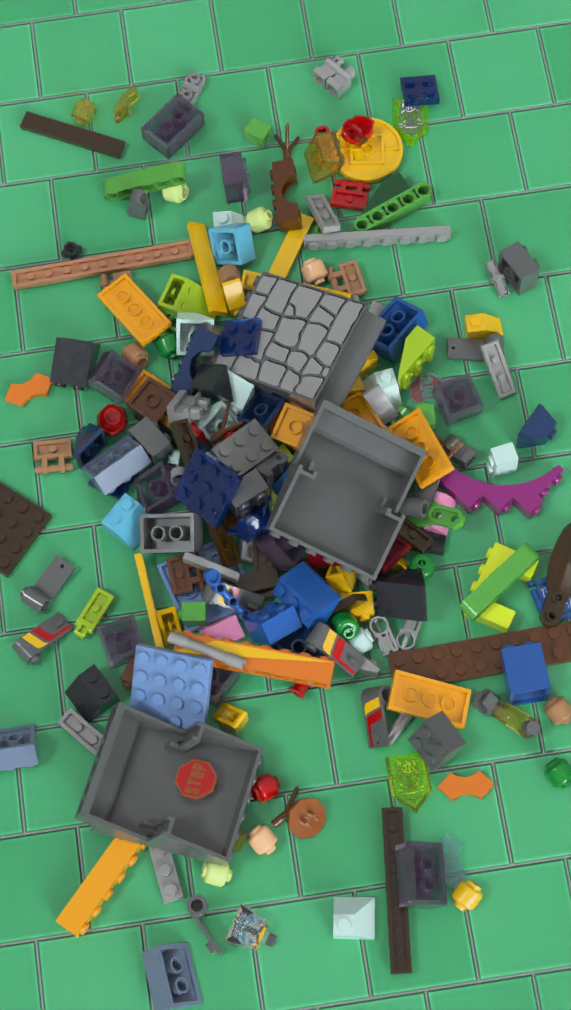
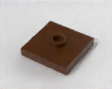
(151, 400)

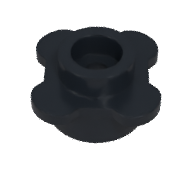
(71, 246)

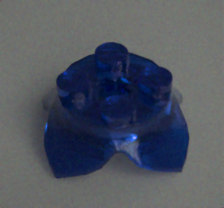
(249, 527)

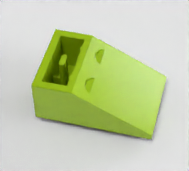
(184, 296)
(417, 351)

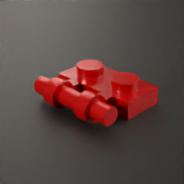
(349, 199)

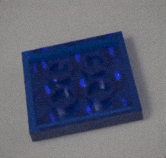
(207, 486)

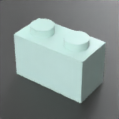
(502, 460)

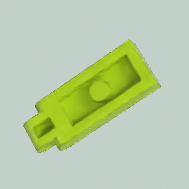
(93, 613)

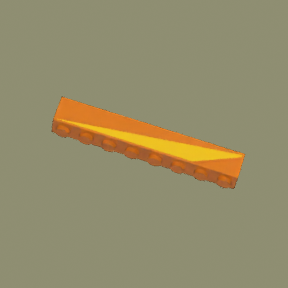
(268, 662)

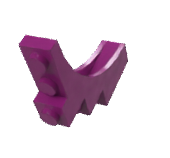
(498, 498)

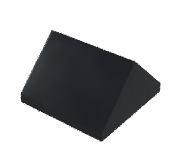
(213, 382)

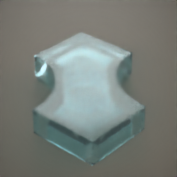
(453, 870)

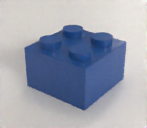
(272, 622)

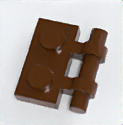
(181, 578)

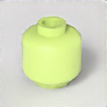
(176, 194)
(259, 219)
(216, 874)

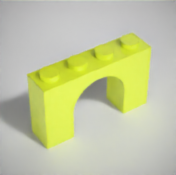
(496, 615)

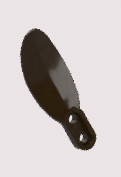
(558, 579)

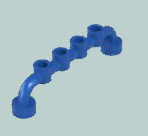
(213, 578)

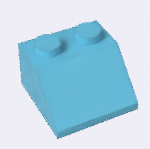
(232, 244)
(124, 521)

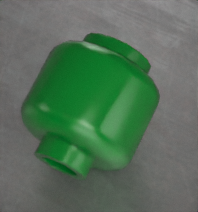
(167, 345)
(425, 563)
(345, 625)
(558, 772)

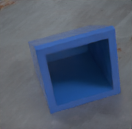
(525, 673)

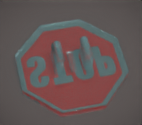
(422, 387)

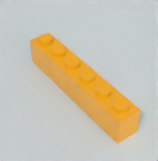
(98, 886)

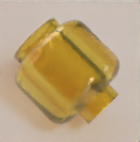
(83, 112)

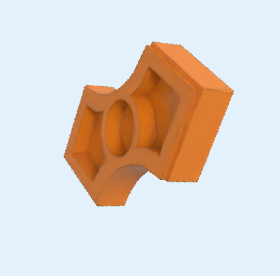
(21, 393)
(474, 785)

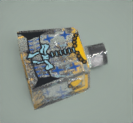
(249, 930)

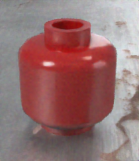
(265, 787)

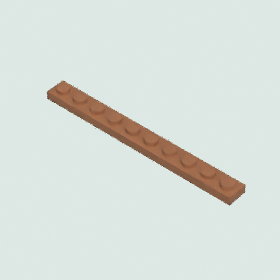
(102, 264)

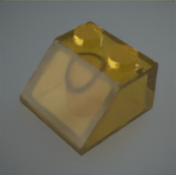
(324, 156)

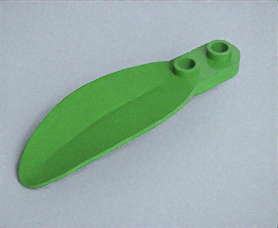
(447, 519)

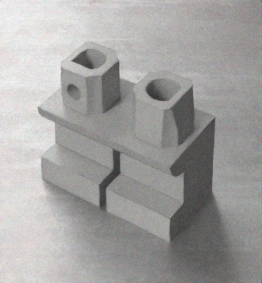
(333, 77)
(187, 406)

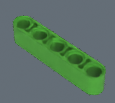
(147, 179)
(396, 203)
(499, 582)

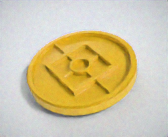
(376, 157)

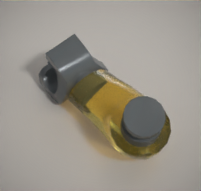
(511, 716)

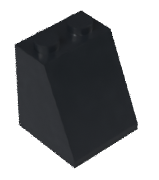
(73, 362)
(401, 595)

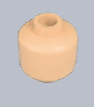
(314, 271)
(262, 839)

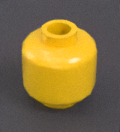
(467, 895)

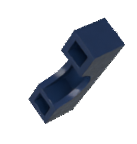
(205, 338)

